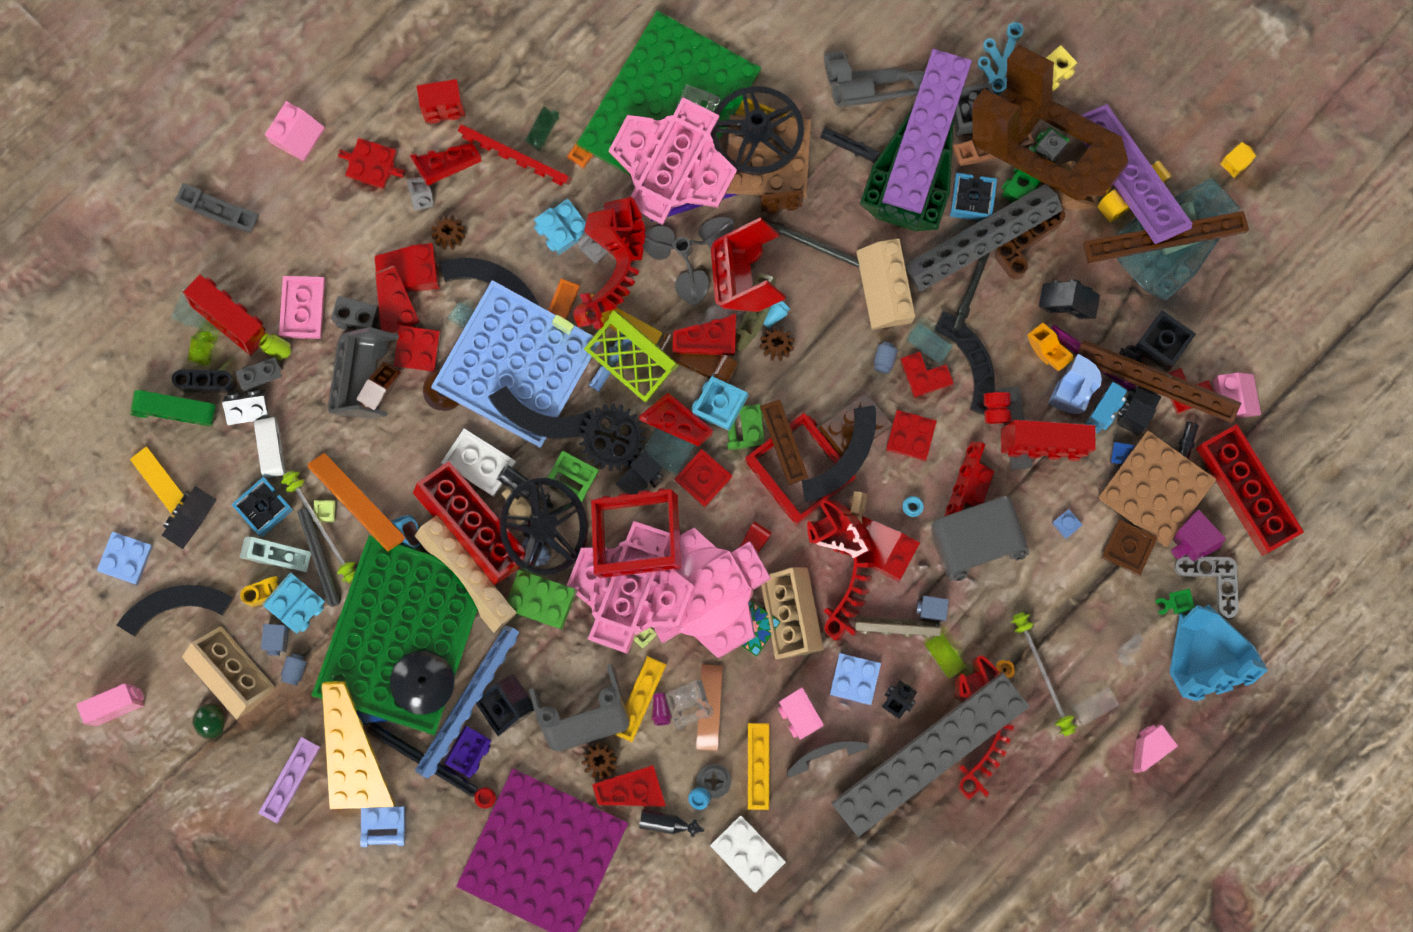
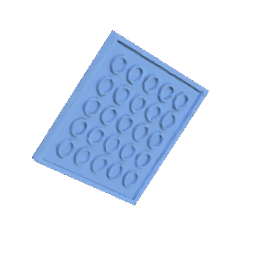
(514, 347)

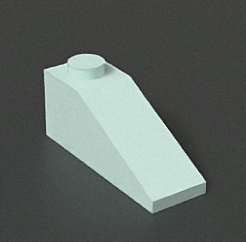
(275, 554)

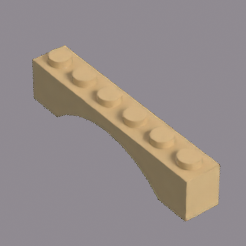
(488, 600)

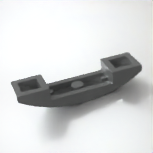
(216, 209)
(850, 746)

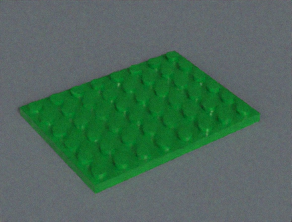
(655, 78)
(396, 607)

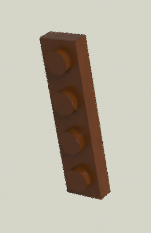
(784, 442)

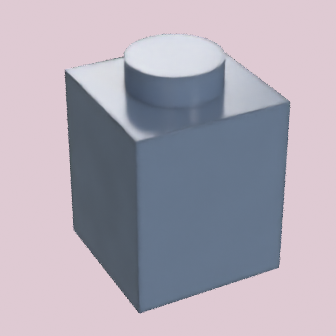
(932, 608)
(274, 639)

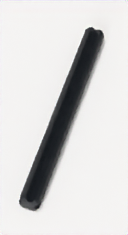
(416, 755)

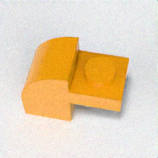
(1047, 347)

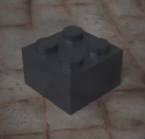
(1165, 340)

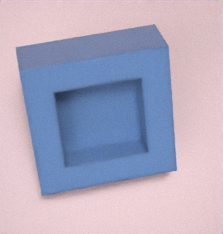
(1067, 524)

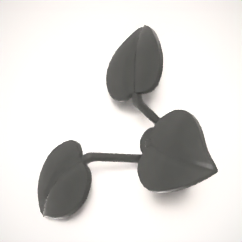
(658, 243)

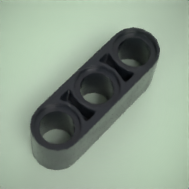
(212, 386)

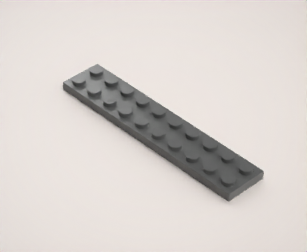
(930, 754)

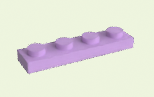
(289, 780)

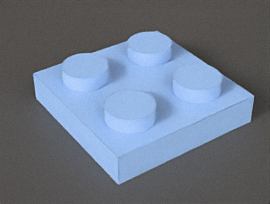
(124, 558)
(855, 679)

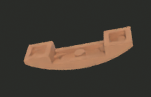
(969, 154)
(709, 727)

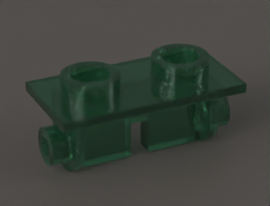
(542, 128)

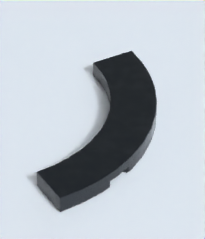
(484, 271)
(976, 356)
(535, 422)
(851, 459)
(171, 599)

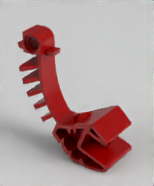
(621, 233)
(845, 535)
(964, 688)

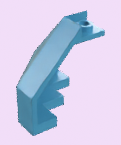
(1211, 655)

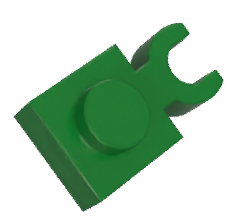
(1179, 601)

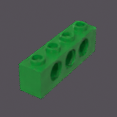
(1012, 189)

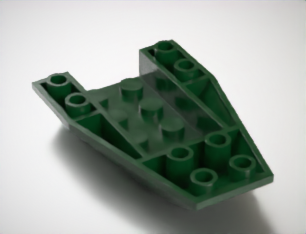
(936, 198)

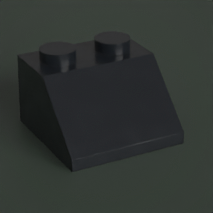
(505, 704)

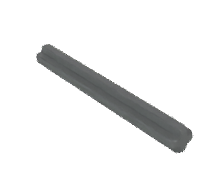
(318, 557)

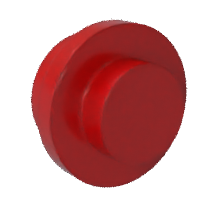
(485, 797)

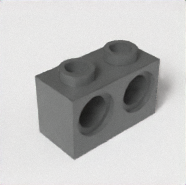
(357, 311)

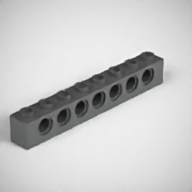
(983, 237)

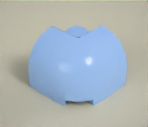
(1076, 386)

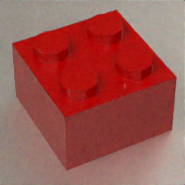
(440, 101)

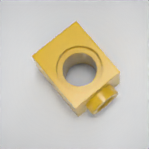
(1238, 159)

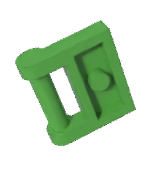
(751, 429)
(575, 470)

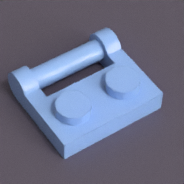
(382, 819)

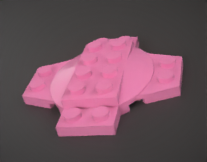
(673, 160)
(724, 586)
(631, 602)

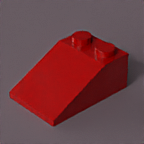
(414, 265)
(890, 551)

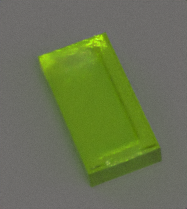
(945, 655)

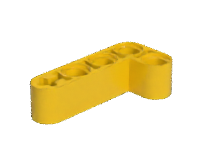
(1113, 204)

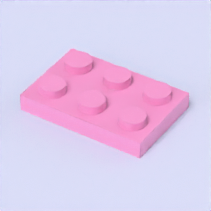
(302, 307)

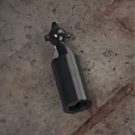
(513, 478)
(667, 823)

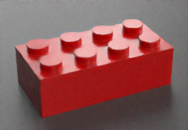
(225, 314)
(1048, 439)

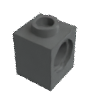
(1051, 146)

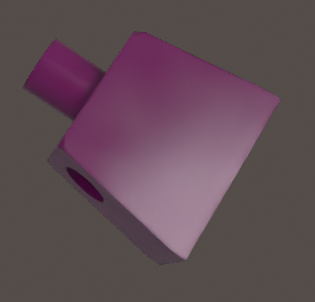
(1197, 538)

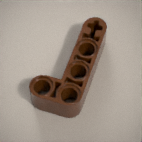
(1016, 249)
(705, 365)

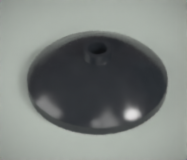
(426, 697)

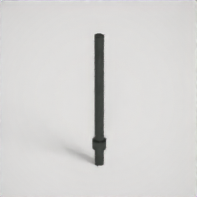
(779, 227)
(963, 309)

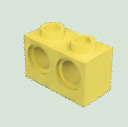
(1060, 55)

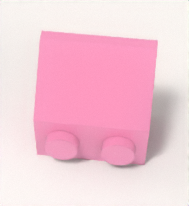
(294, 131)
(1239, 388)
(800, 714)
(1152, 747)

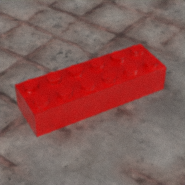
(1249, 490)
(469, 520)

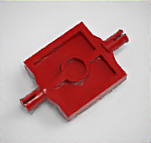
(371, 163)

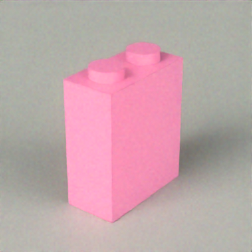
(110, 704)

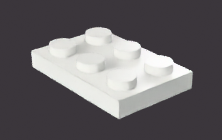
(478, 461)
(747, 854)

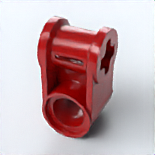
(757, 536)

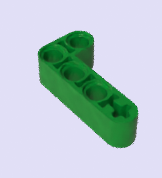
(172, 408)

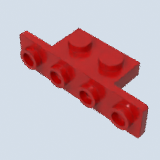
(972, 481)

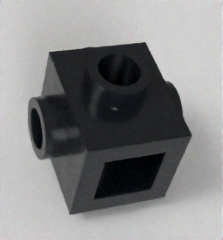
(899, 699)

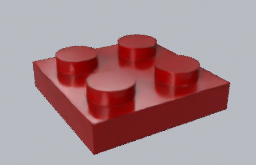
(417, 348)
(911, 435)
(703, 478)

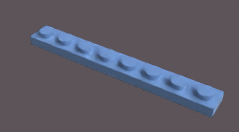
(463, 707)

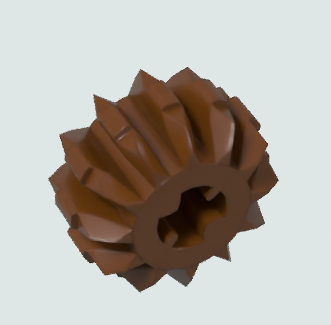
(441, 236)
(768, 343)
(597, 753)

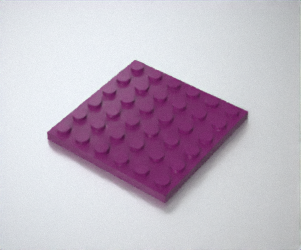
(542, 854)

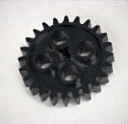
(616, 419)

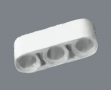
(269, 447)

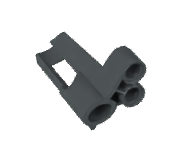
(858, 87)

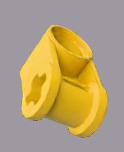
(262, 590)

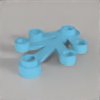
(1000, 62)

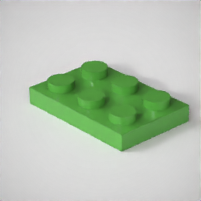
(541, 599)

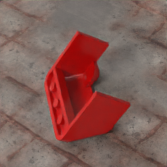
(732, 269)

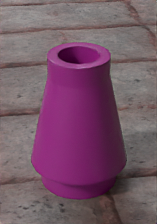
(661, 712)

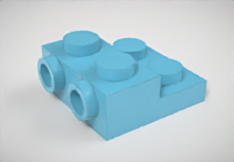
(560, 226)
(719, 403)
(294, 603)

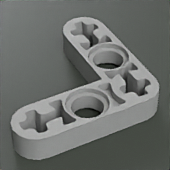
(1221, 577)

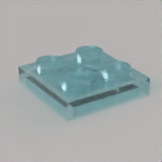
(668, 450)

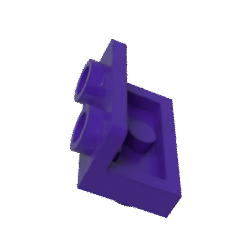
(468, 751)

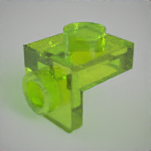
(201, 347)

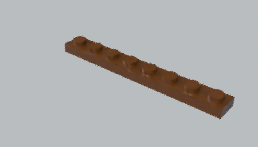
(1140, 241)
(1160, 382)

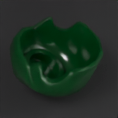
(209, 721)

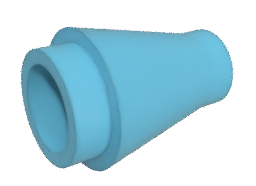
(776, 313)

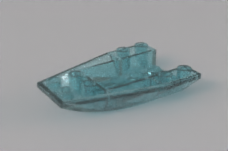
(1166, 274)

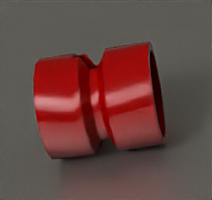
(997, 408)

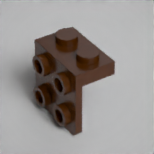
(786, 200)

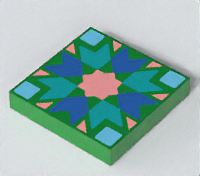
(761, 628)

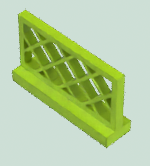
(638, 339)

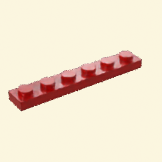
(507, 152)

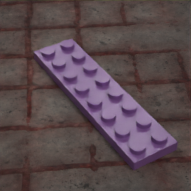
(927, 131)
(1142, 186)

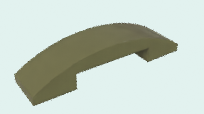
(752, 320)

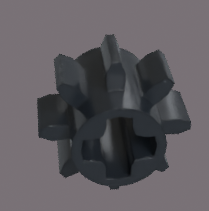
(1132, 352)

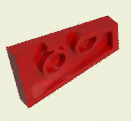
(440, 165)
(630, 789)

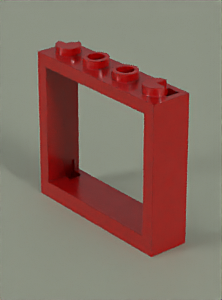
(753, 463)
(627, 500)

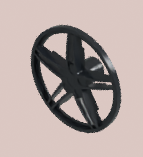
(758, 128)
(542, 526)

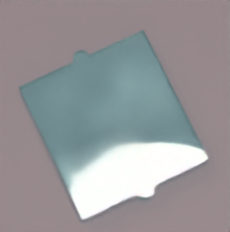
(187, 315)

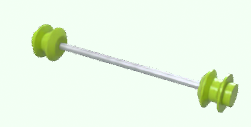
(295, 484)
(1065, 722)

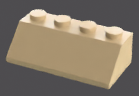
(885, 284)
(791, 601)
(228, 672)

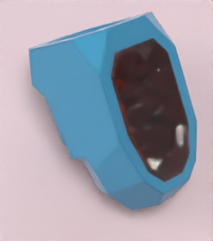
(408, 527)

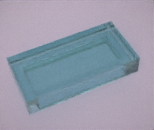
(929, 343)

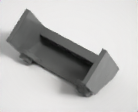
(353, 365)
(584, 727)

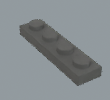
(1017, 413)

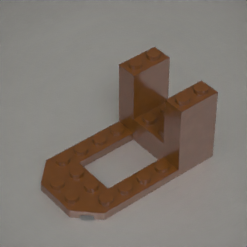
(1007, 120)

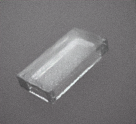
(1095, 706)

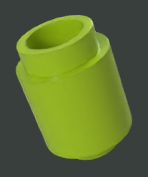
(275, 346)

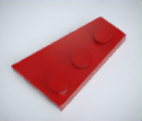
(393, 301)
(708, 338)
(676, 420)

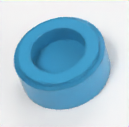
(699, 798)

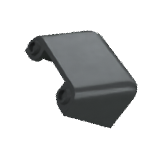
(978, 537)

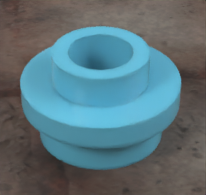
(915, 500)

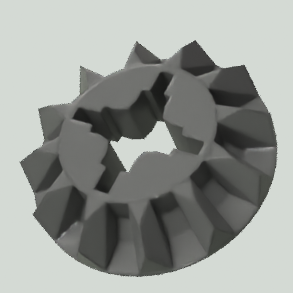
(722, 774)

